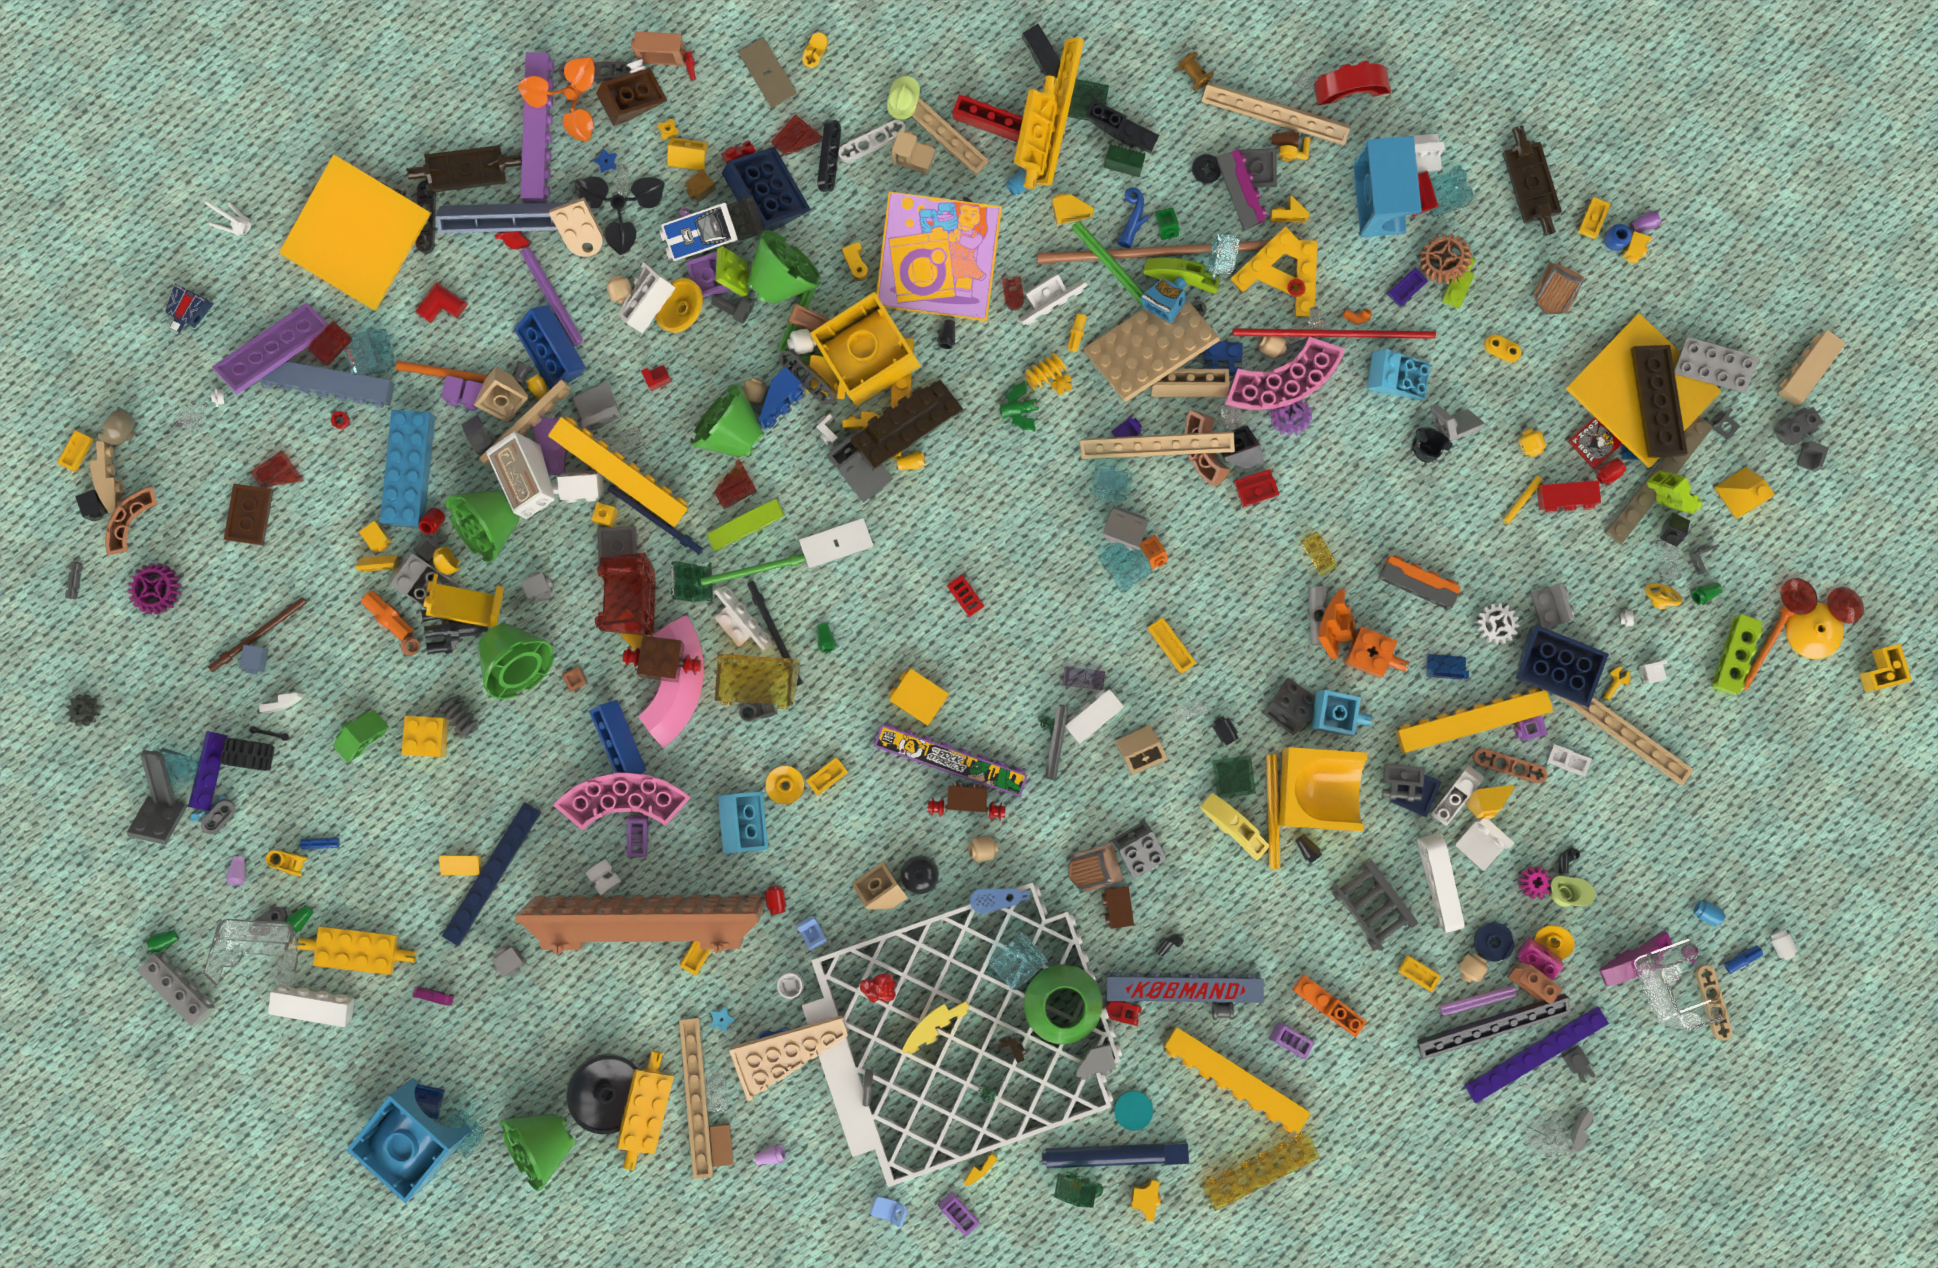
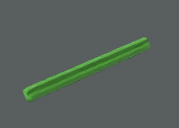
(1108, 261)

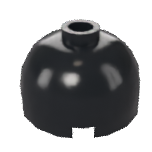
(919, 875)

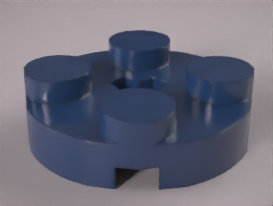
(1504, 938)

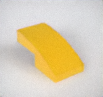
(976, 1172)

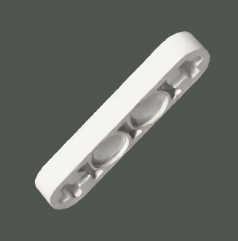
(870, 138)

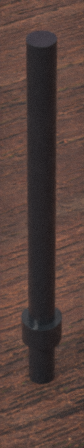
(758, 600)

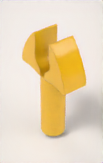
(1616, 682)

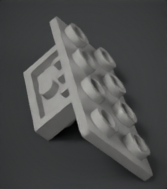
(1716, 364)

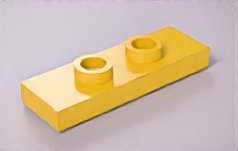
(1171, 645)

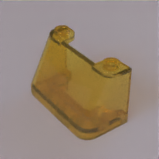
(756, 680)

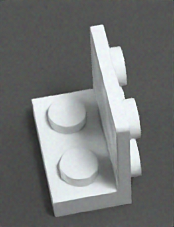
(1483, 843)

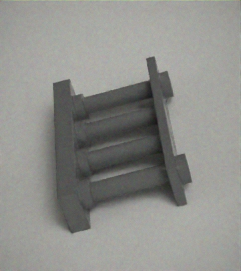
(1393, 902)

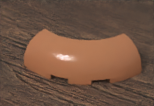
(1207, 464)
(122, 517)

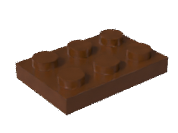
(248, 514)

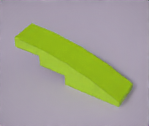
(746, 524)

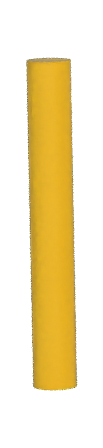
(1522, 500)

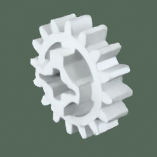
(1493, 630)

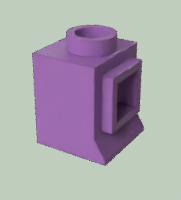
(1522, 732)

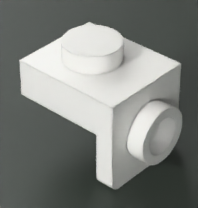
(827, 435)

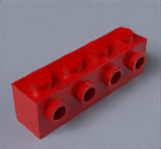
(987, 118)

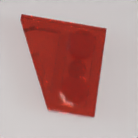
(795, 136)

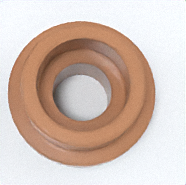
(415, 646)

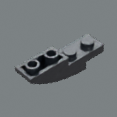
(1120, 128)

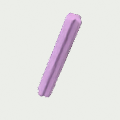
(1478, 1000)

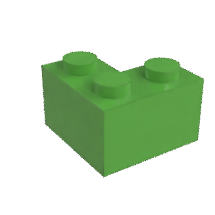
(359, 734)

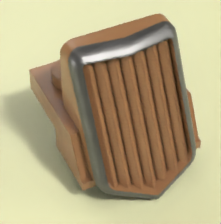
(1557, 289)
(1094, 868)

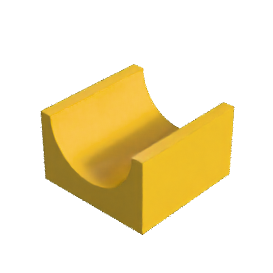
(865, 349)

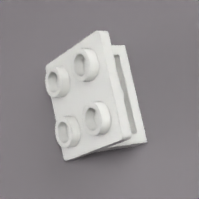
(1428, 152)

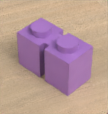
(460, 392)

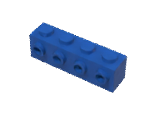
(617, 738)

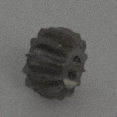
(82, 718)

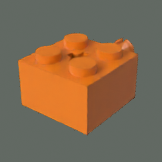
(1383, 656)

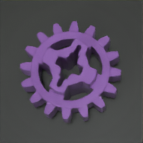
(1300, 418)

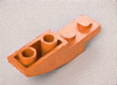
(1329, 1005)

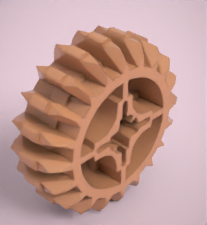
(1431, 253)

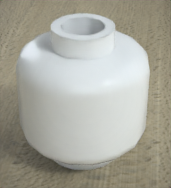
(801, 342)

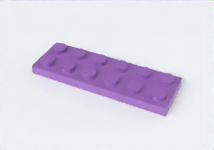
(270, 348)

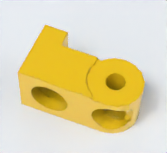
(857, 267)

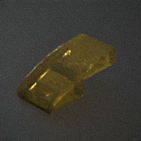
(1319, 553)

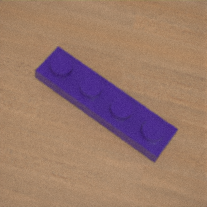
(207, 771)

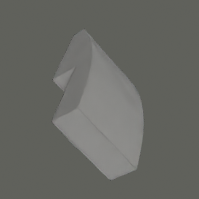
(1583, 1122)

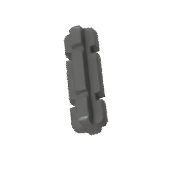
(73, 580)

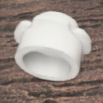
(1627, 618)

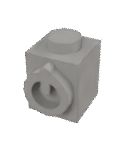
(538, 587)
(508, 961)

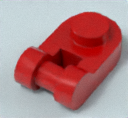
(1117, 1009)

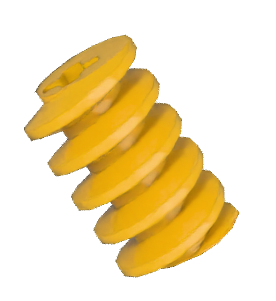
(1044, 371)

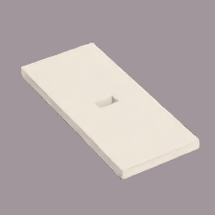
(821, 548)

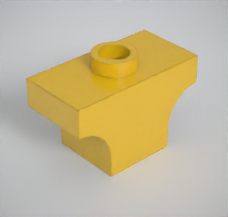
(1146, 1198)

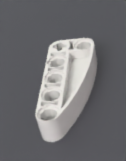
(1441, 881)

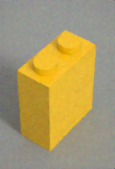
(918, 696)

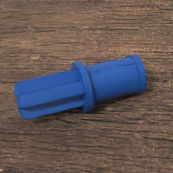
(1743, 959)

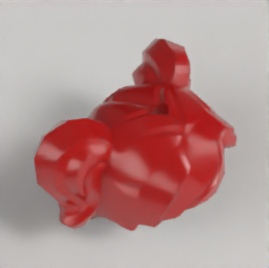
(878, 988)

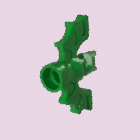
(1015, 408)

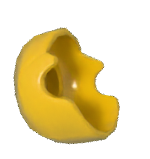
(445, 561)

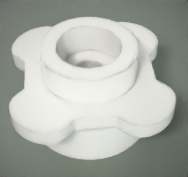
(217, 396)

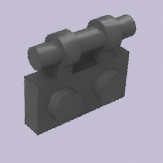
(1403, 775)

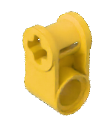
(290, 862)

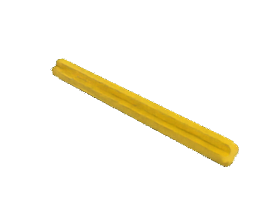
(1273, 811)

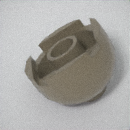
(118, 428)

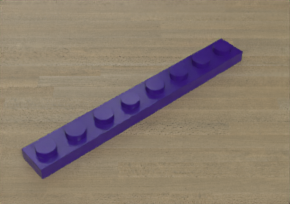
(1536, 1054)

